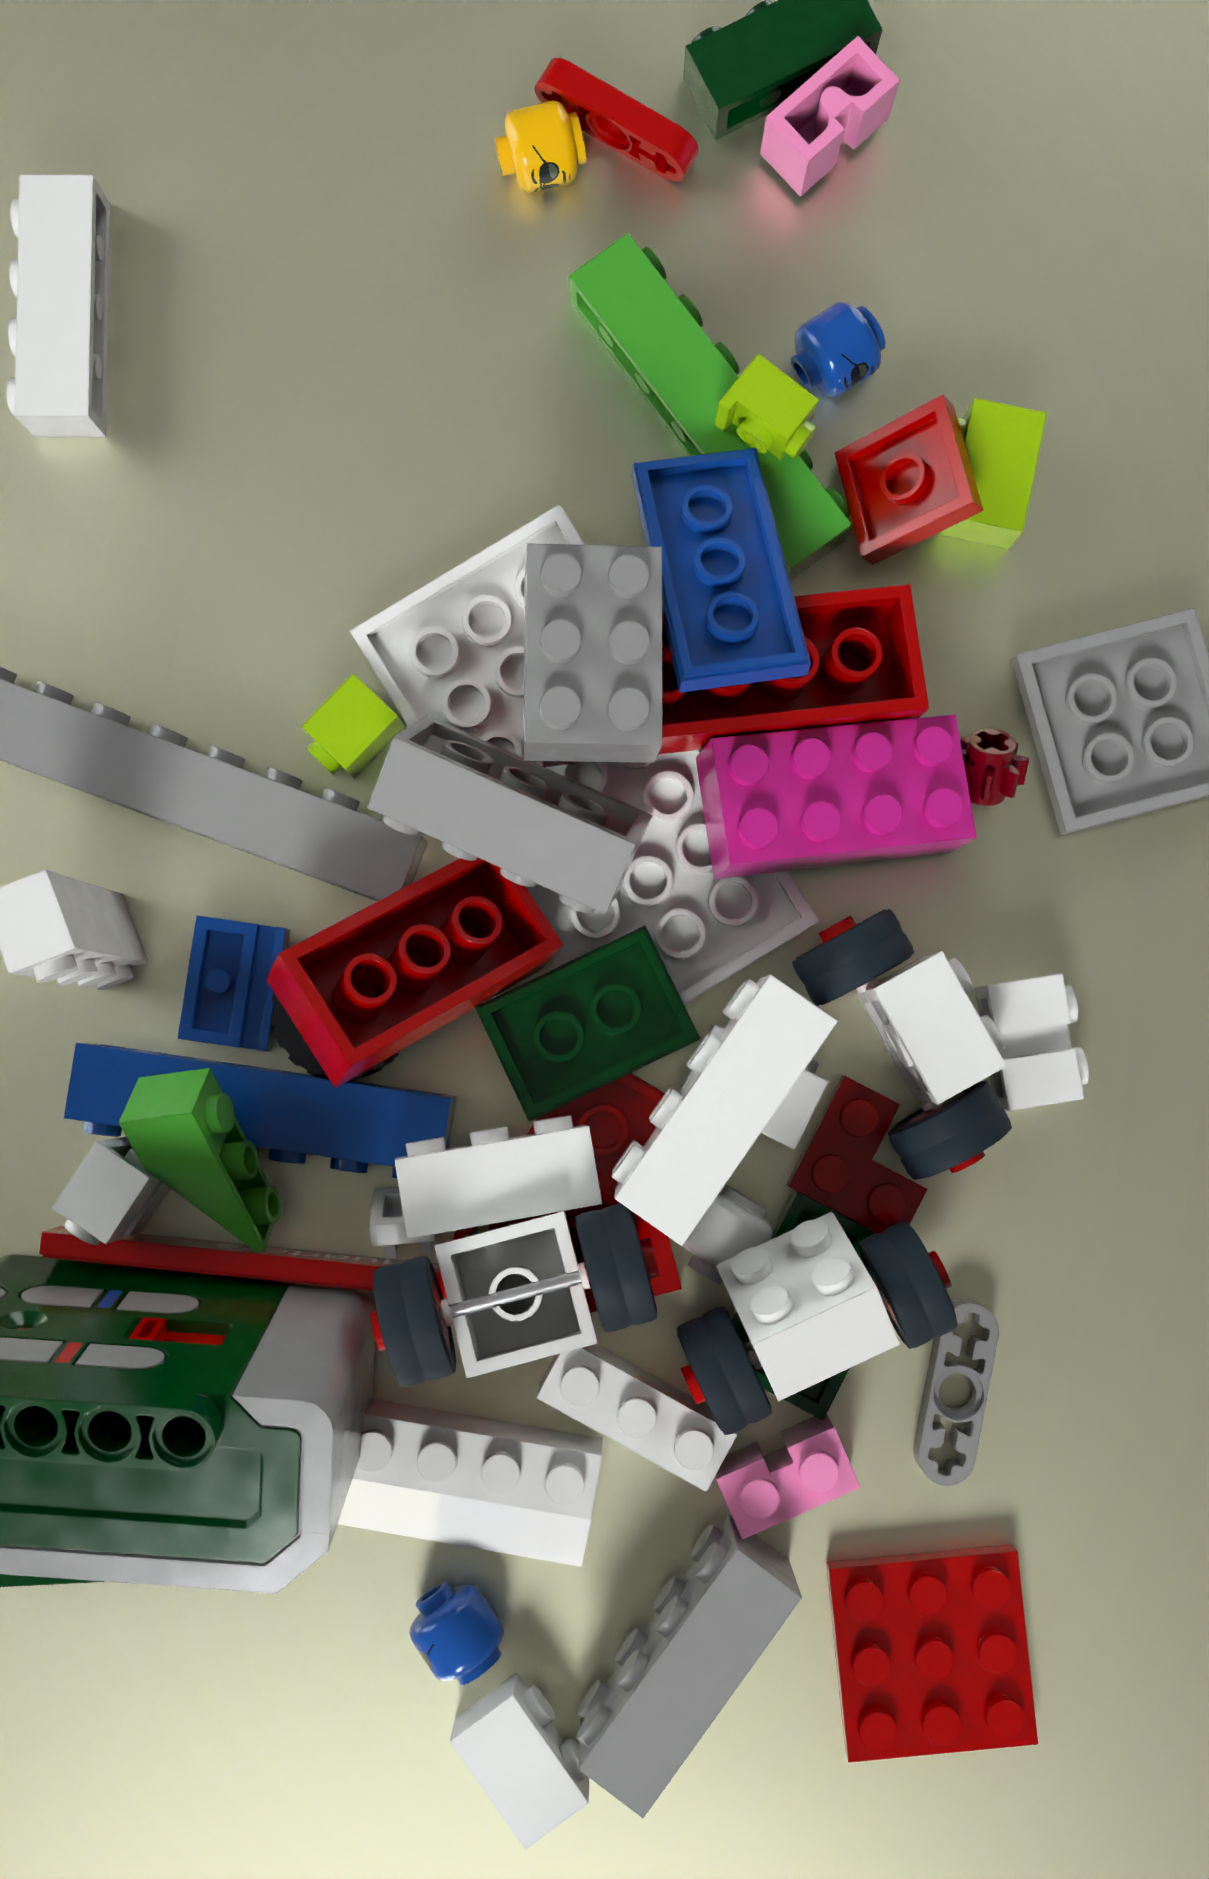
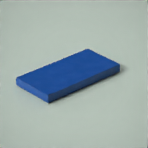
(722, 570)

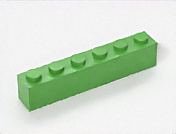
(684, 378)

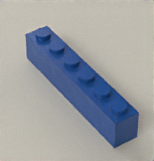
(274, 1107)

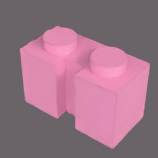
(838, 103)
(788, 1480)

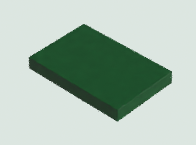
(587, 1023)

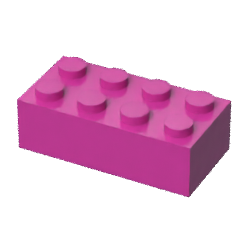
(834, 796)

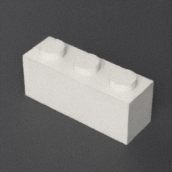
(497, 1177)
(637, 1412)

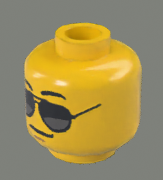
(541, 146)

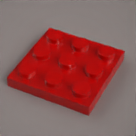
(931, 1653)

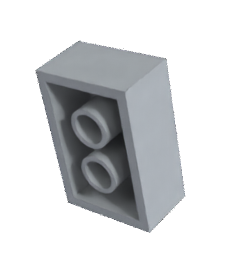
(592, 653)

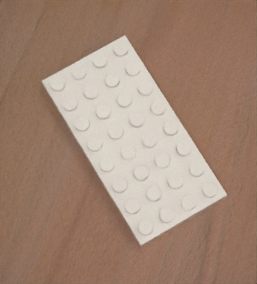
(461, 660)

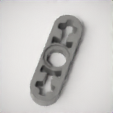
(932, 1433)

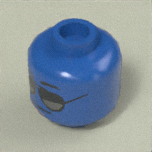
(838, 349)
(456, 1632)

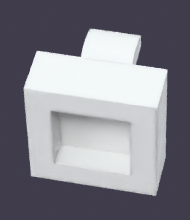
(388, 1224)

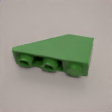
(196, 1147)

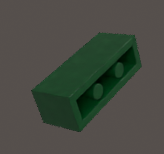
(768, 54)

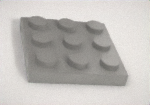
(1120, 719)

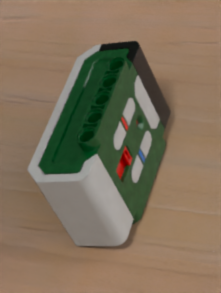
(175, 1423)

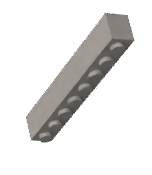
(203, 792)

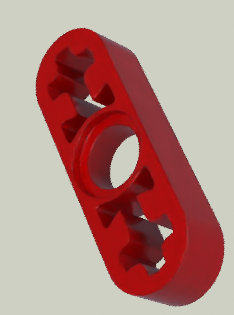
(619, 120)

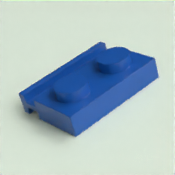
(227, 983)

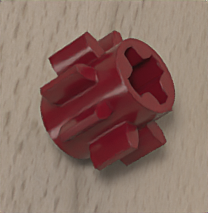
(992, 766)

